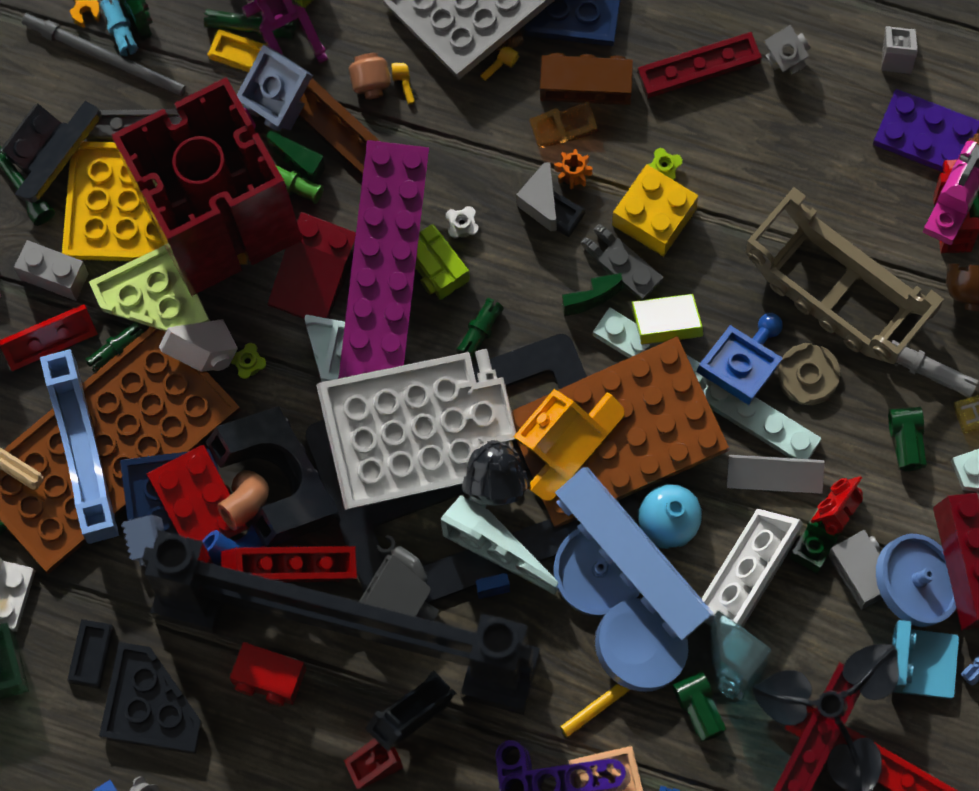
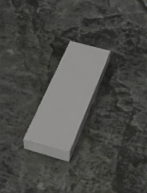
(775, 474)

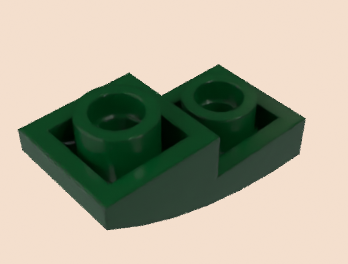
(814, 546)

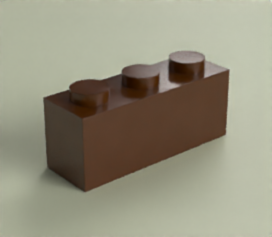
(586, 79)

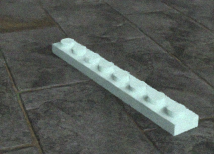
(755, 418)

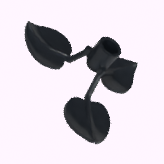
(873, 673)

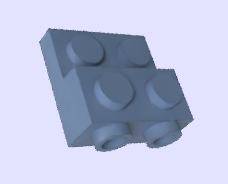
(274, 89)

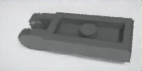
(618, 258)

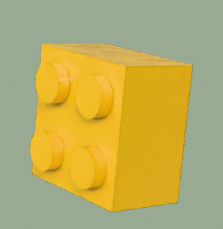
(655, 210)

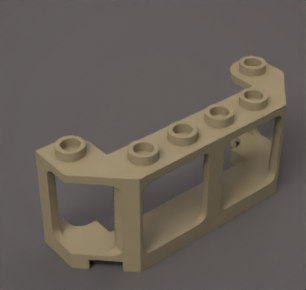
(858, 267)

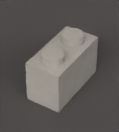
(51, 270)
(856, 564)

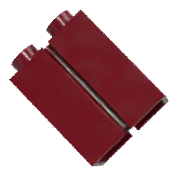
(208, 186)

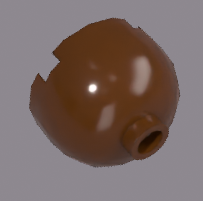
(964, 285)

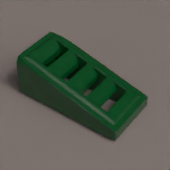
(297, 156)

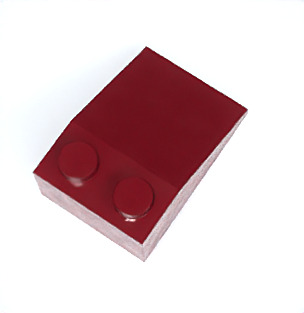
(313, 269)

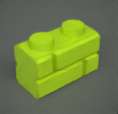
(439, 264)

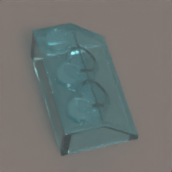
(736, 656)

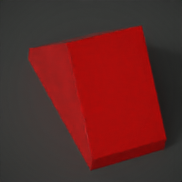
(372, 764)

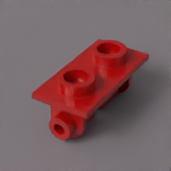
(839, 505)

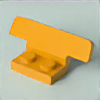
(565, 437)

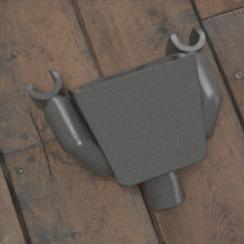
(400, 584)

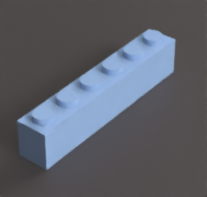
(634, 554)

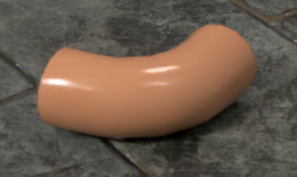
(248, 496)

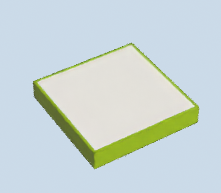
(667, 318)

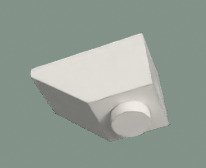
(200, 345)

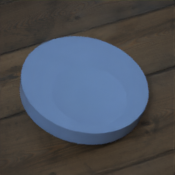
(587, 578)
(915, 580)
(637, 648)

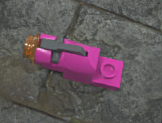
(956, 195)

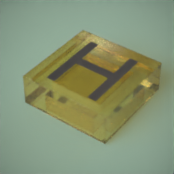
(968, 414)

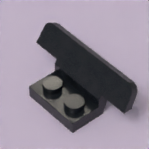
(45, 145)

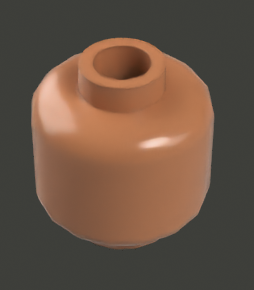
(369, 75)

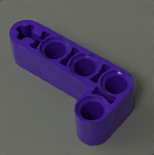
(564, 774)

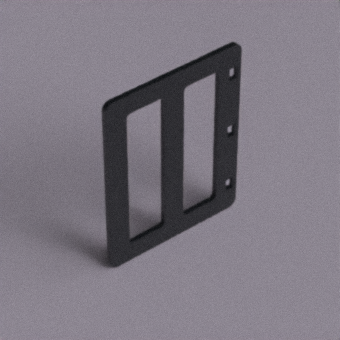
(464, 568)

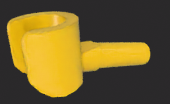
(507, 56)
(401, 72)

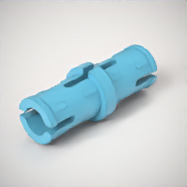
(119, 27)

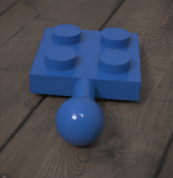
(741, 362)

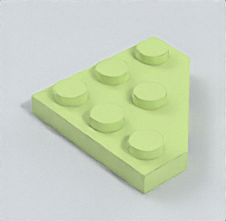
(149, 293)

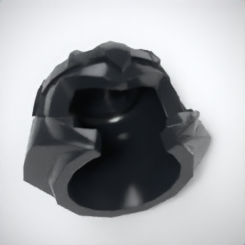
(495, 475)

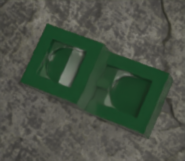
(600, 291)

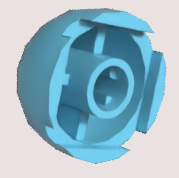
(670, 515)

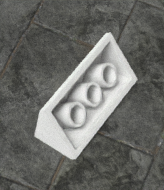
(751, 565)

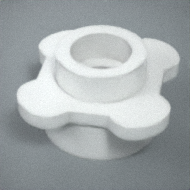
(468, 228)

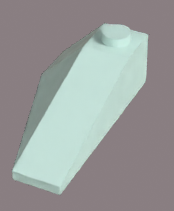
(485, 535)

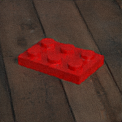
(190, 494)

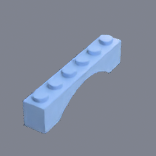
(80, 446)

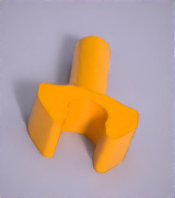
(82, 6)

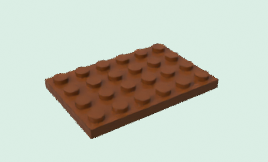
(662, 428)

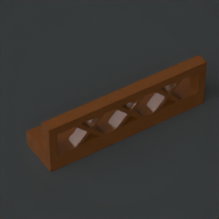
(335, 125)

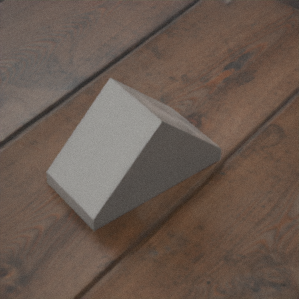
(899, 50)
(537, 198)

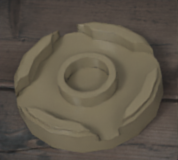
(808, 374)

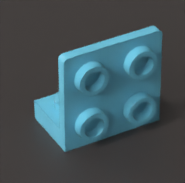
(925, 661)

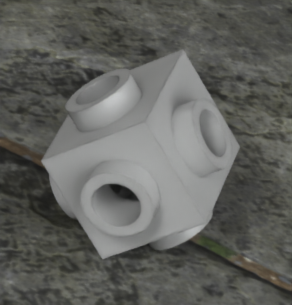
(781, 40)

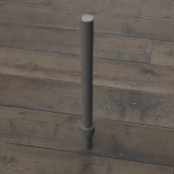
(53, 32)

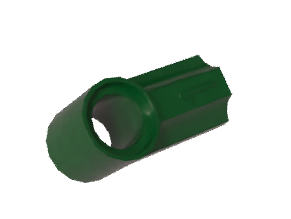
(907, 429)
(697, 700)

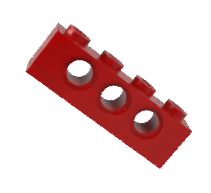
(294, 563)

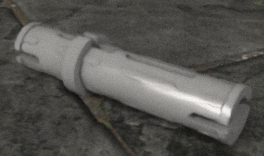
(936, 371)

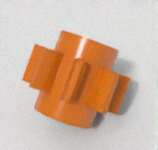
(573, 160)

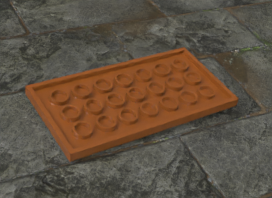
(138, 409)

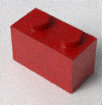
(267, 674)

